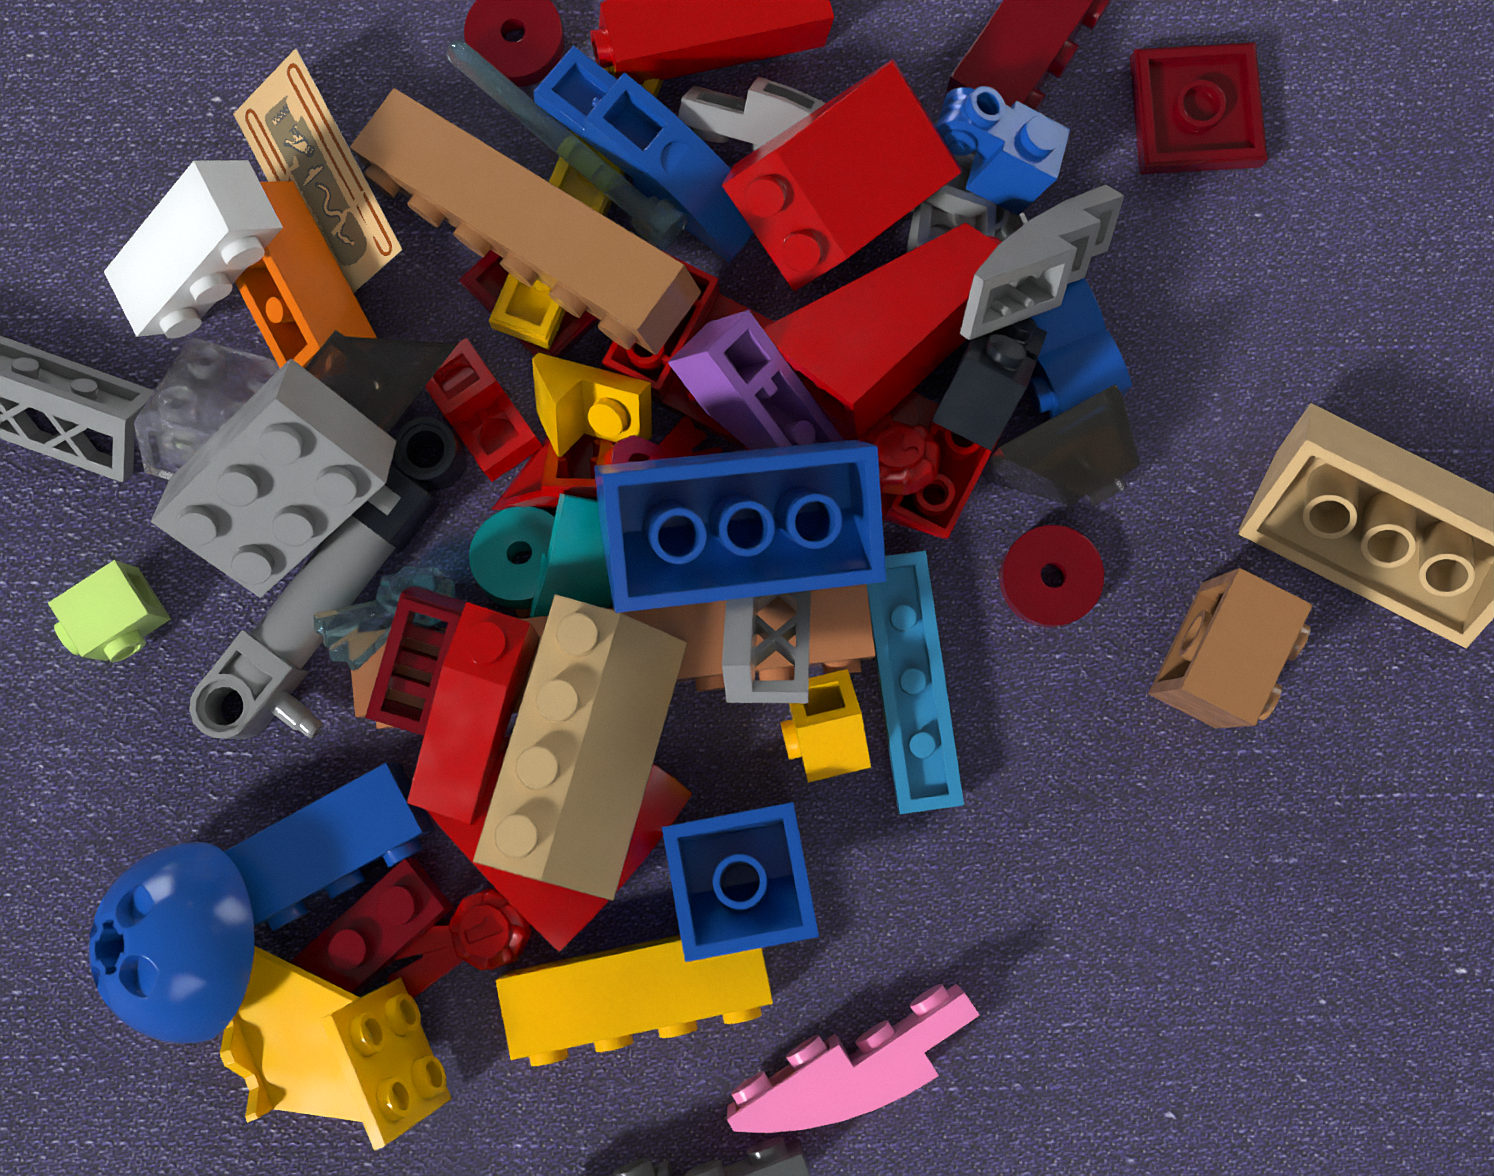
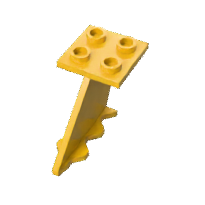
(332, 1052)

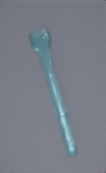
(654, 219)

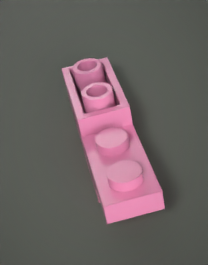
(832, 1086)

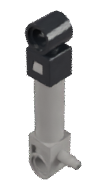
(270, 659)

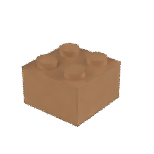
(1232, 650)

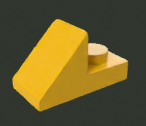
(588, 401)

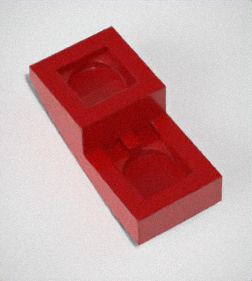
(481, 412)

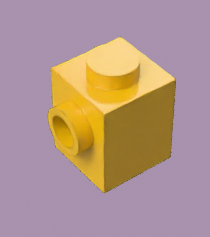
(827, 729)

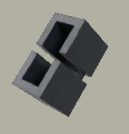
(990, 382)

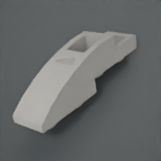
(756, 120)

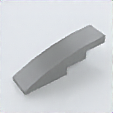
(1038, 261)

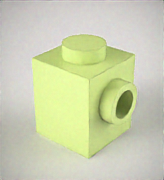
(108, 613)

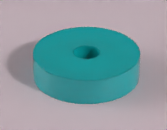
(497, 544)

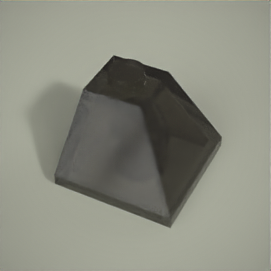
(1072, 454)

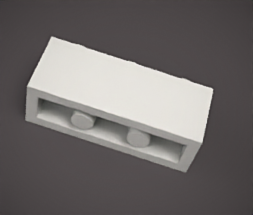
(193, 248)

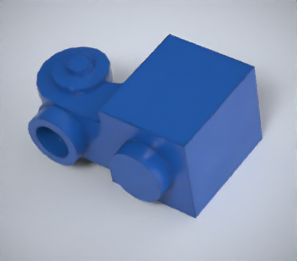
(1014, 146)

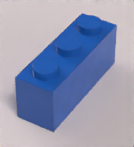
(330, 845)

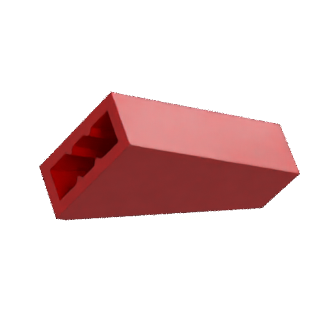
(703, 35)
(884, 330)

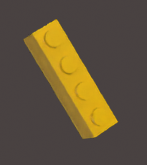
(624, 993)

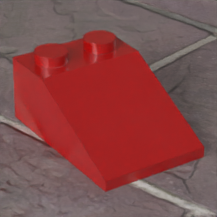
(841, 175)

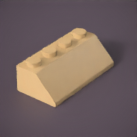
(1379, 524)
(581, 749)

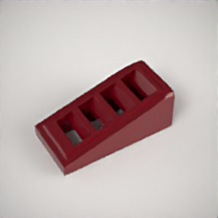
(410, 602)

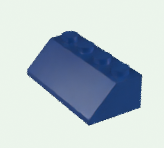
(741, 524)

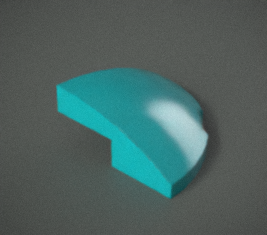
(574, 558)

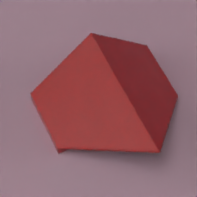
(549, 475)

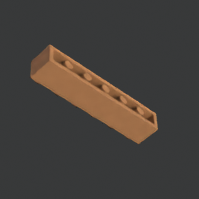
(527, 222)

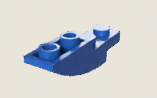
(648, 145)

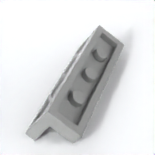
(73, 400)
(743, 654)

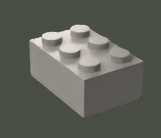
(275, 479)

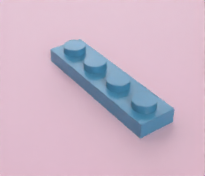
(913, 687)

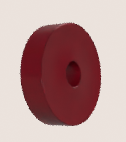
(519, 61)
(1080, 576)

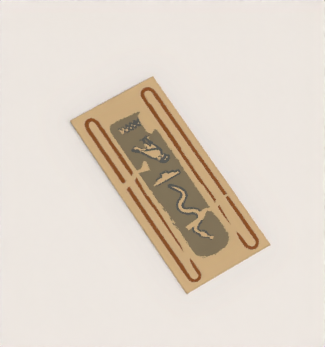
(302, 144)

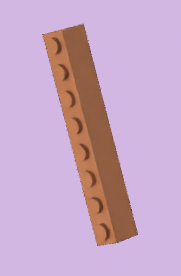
(838, 641)

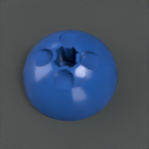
(175, 943)

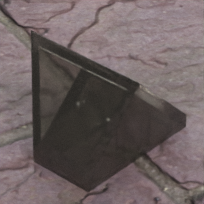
(377, 374)

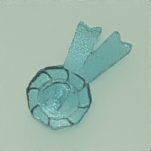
(363, 628)

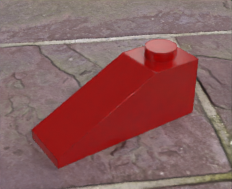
(471, 711)

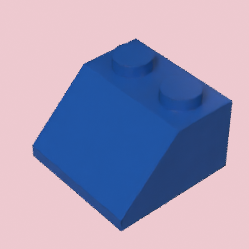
(739, 882)

